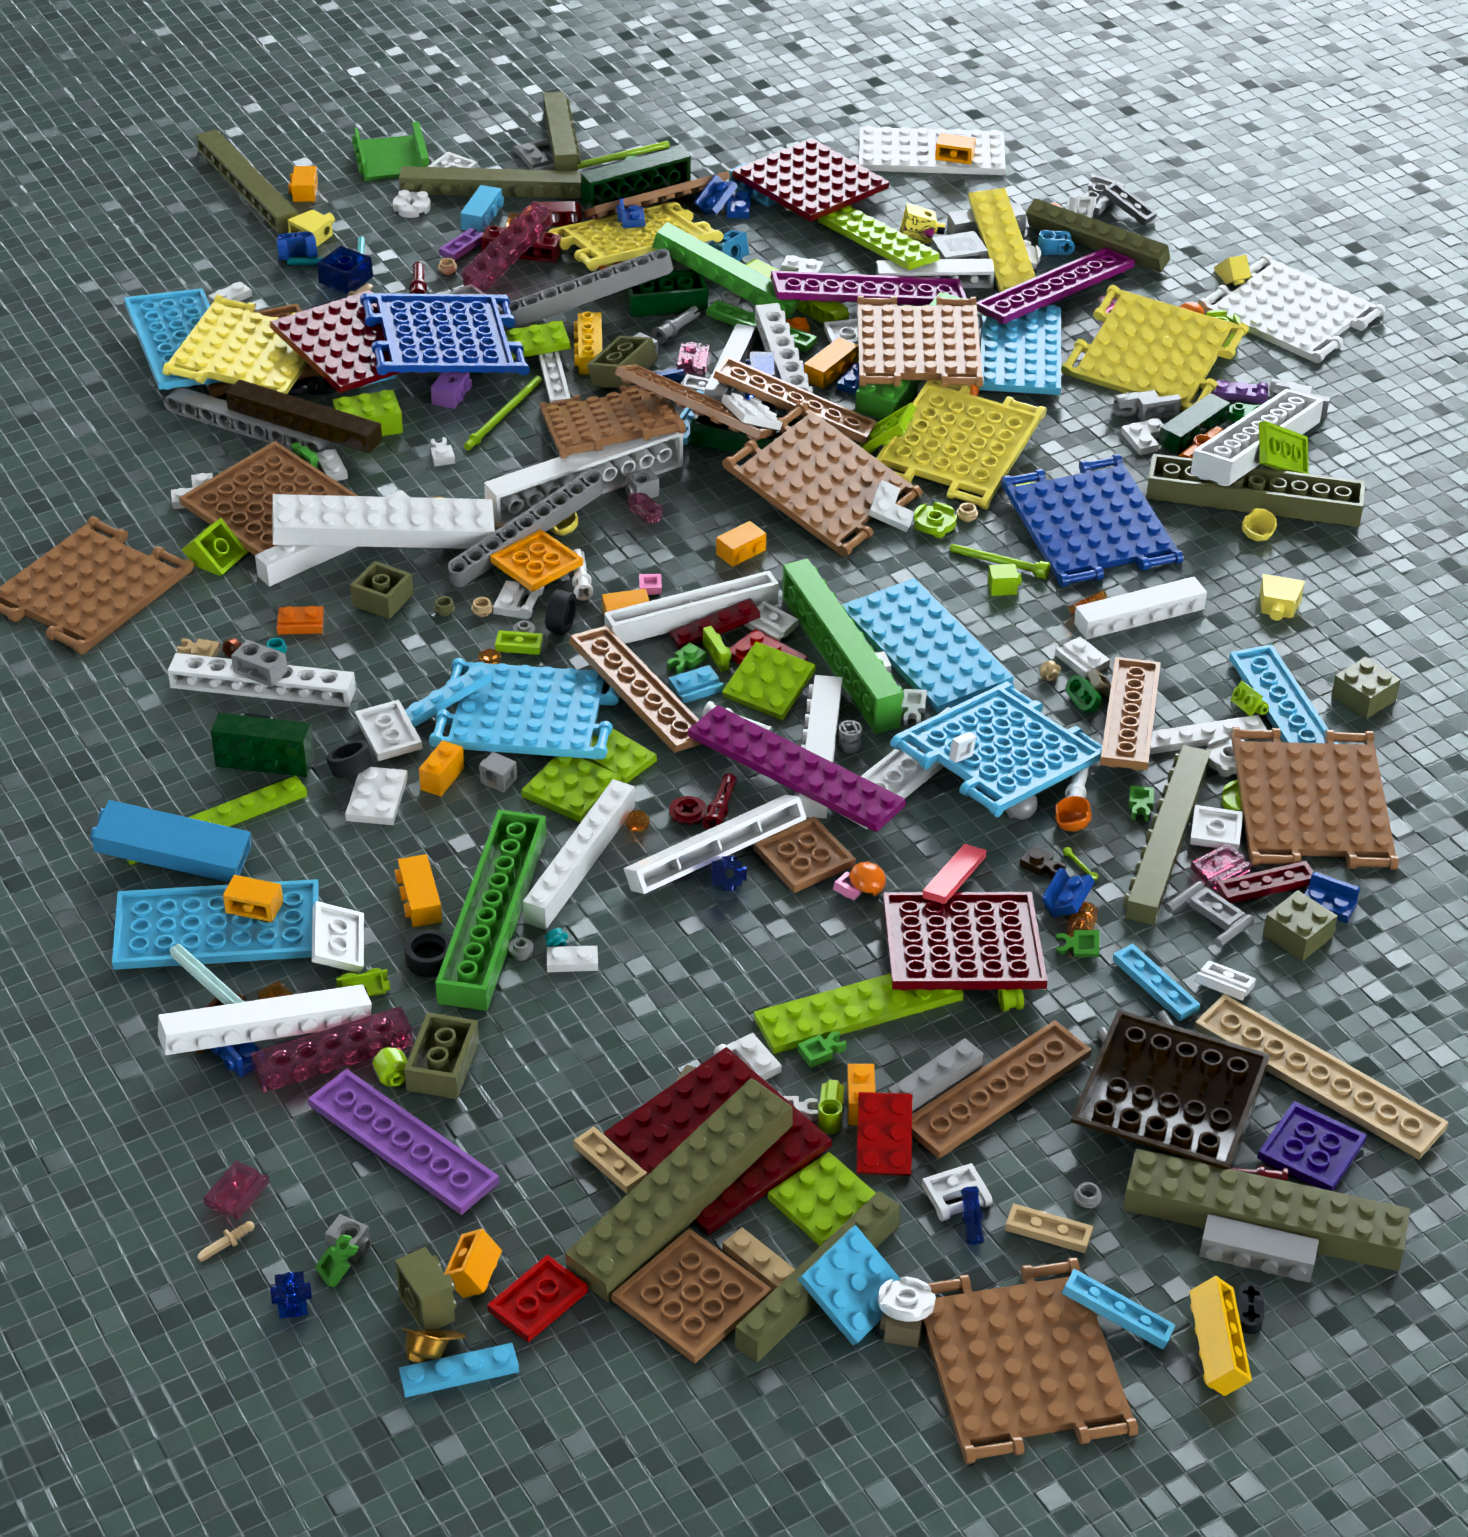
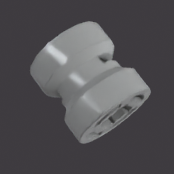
(849, 736)

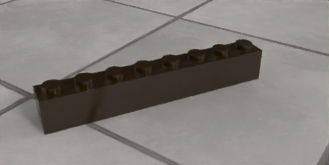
(304, 416)

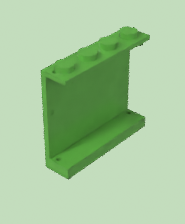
(385, 156)

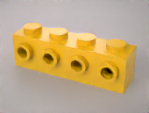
(587, 339)
(1220, 1336)

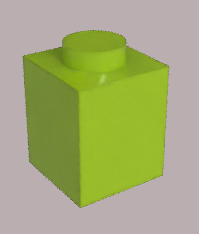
(1003, 579)

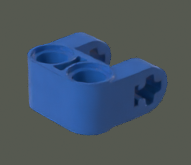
(296, 245)

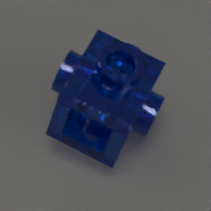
(719, 869)
(291, 1294)

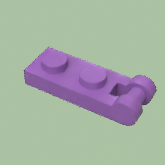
(461, 244)
(1242, 391)

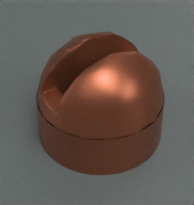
(226, 646)

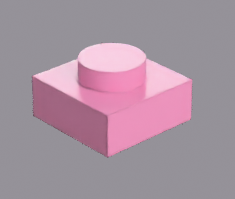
(651, 583)
(845, 887)

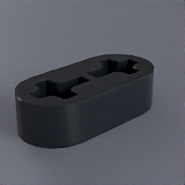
(1255, 1308)

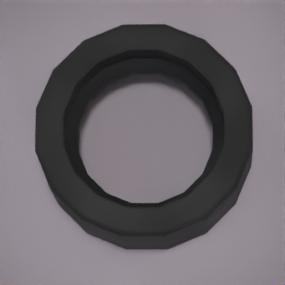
(560, 611)
(350, 759)
(422, 940)

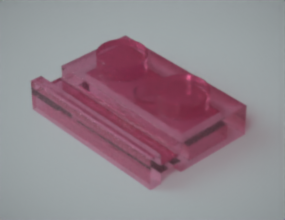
(693, 357)
(1220, 865)
(236, 1190)

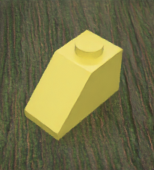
(1234, 270)

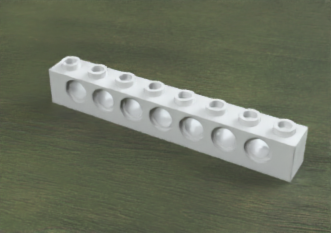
(777, 339)
(297, 685)

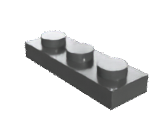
(1129, 203)

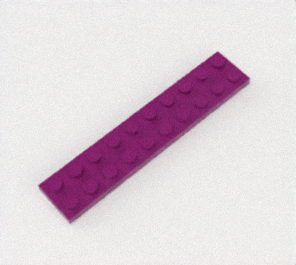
(1054, 285)
(847, 287)
(797, 768)

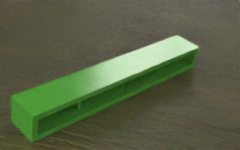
(720, 268)

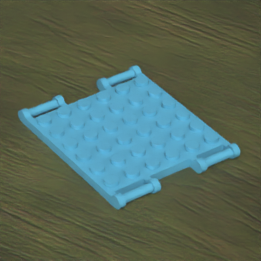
(530, 712)
(1014, 747)

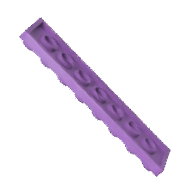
(404, 1141)

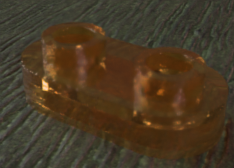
(1092, 598)
(1084, 919)

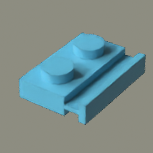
(695, 684)

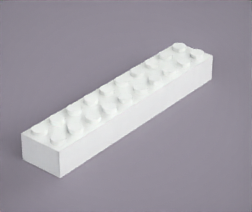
(1237, 447)
(525, 488)
(380, 521)

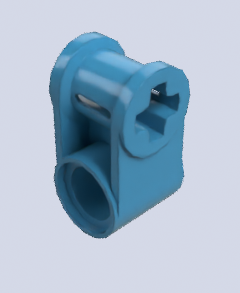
(1053, 242)

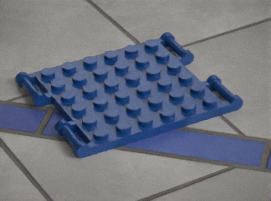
(443, 333)
(1090, 521)

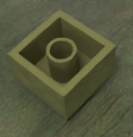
(381, 589)
(1365, 687)
(1300, 925)
(425, 1289)

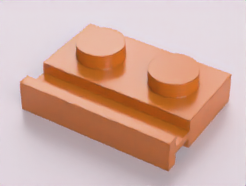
(300, 620)

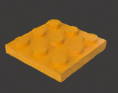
(536, 560)

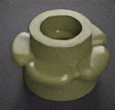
(444, 606)

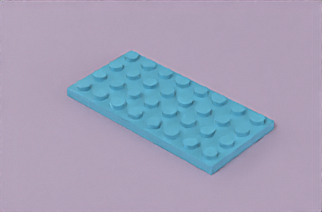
(163, 325)
(1023, 353)
(926, 644)
(196, 918)

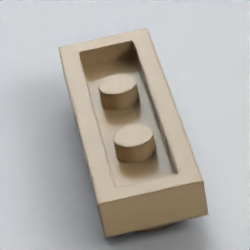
(609, 1159)
(1049, 1228)
(757, 1258)

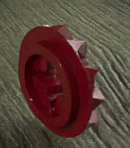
(689, 804)

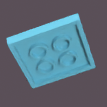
(848, 1284)

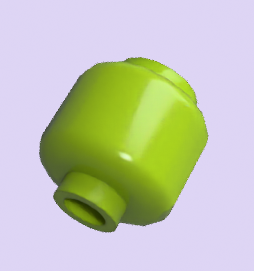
(390, 1066)

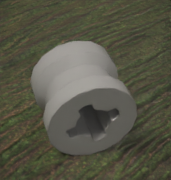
(731, 298)

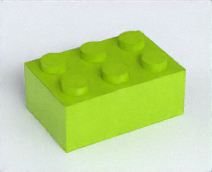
(376, 406)

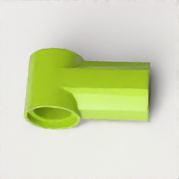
(831, 1107)

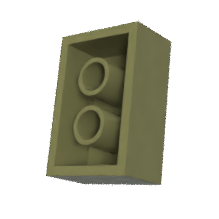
(621, 352)
(442, 1055)

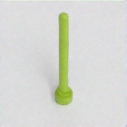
(1040, 569)

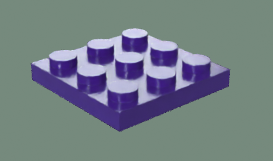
(1312, 1146)

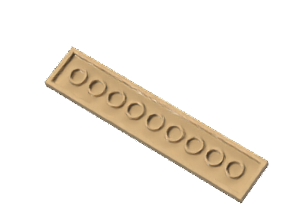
(1326, 1077)

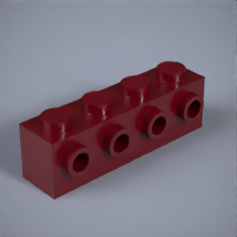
(544, 249)

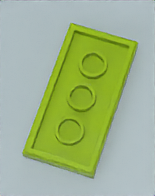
(1282, 448)

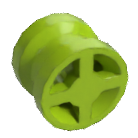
(1011, 999)

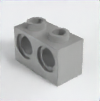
(259, 663)

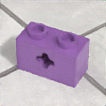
(450, 389)

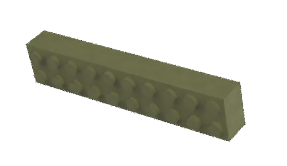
(1278, 491)
(679, 1189)
(1342, 1223)

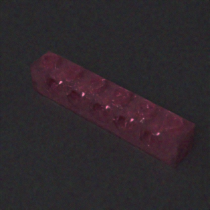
(507, 246)
(331, 1049)

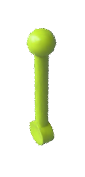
(1068, 852)

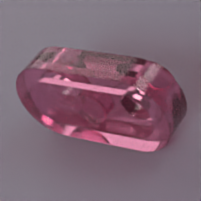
(645, 507)

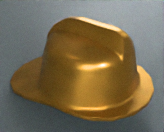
(428, 1344)

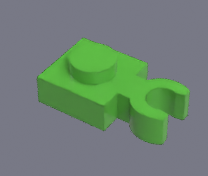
(305, 453)
(687, 656)
(1141, 801)
(1084, 943)
(820, 1050)
(334, 1261)

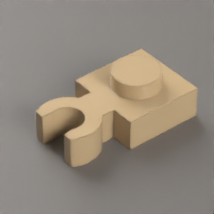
(201, 647)

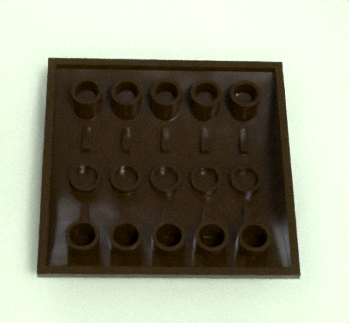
(1172, 1089)

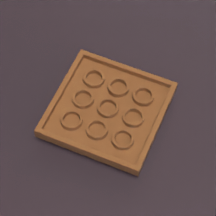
(691, 1295)

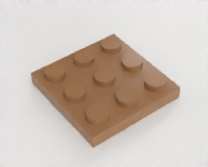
(804, 854)

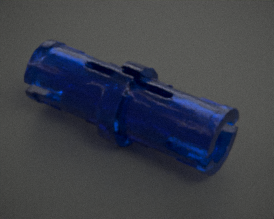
(972, 1215)

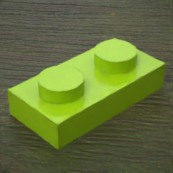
(519, 642)
(716, 649)

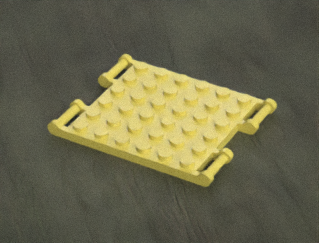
(610, 243)
(236, 345)
(1153, 348)
(962, 440)

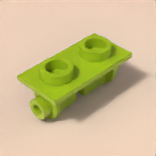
(1249, 700)
(373, 980)

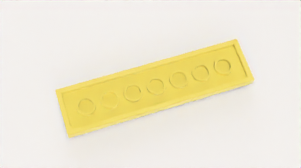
(1001, 237)

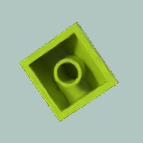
(215, 548)

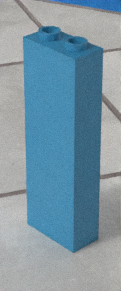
(171, 841)

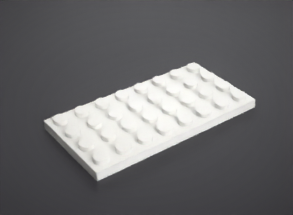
(914, 151)

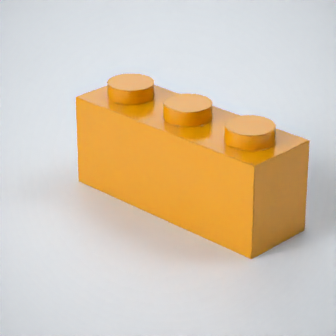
(831, 362)
(418, 890)

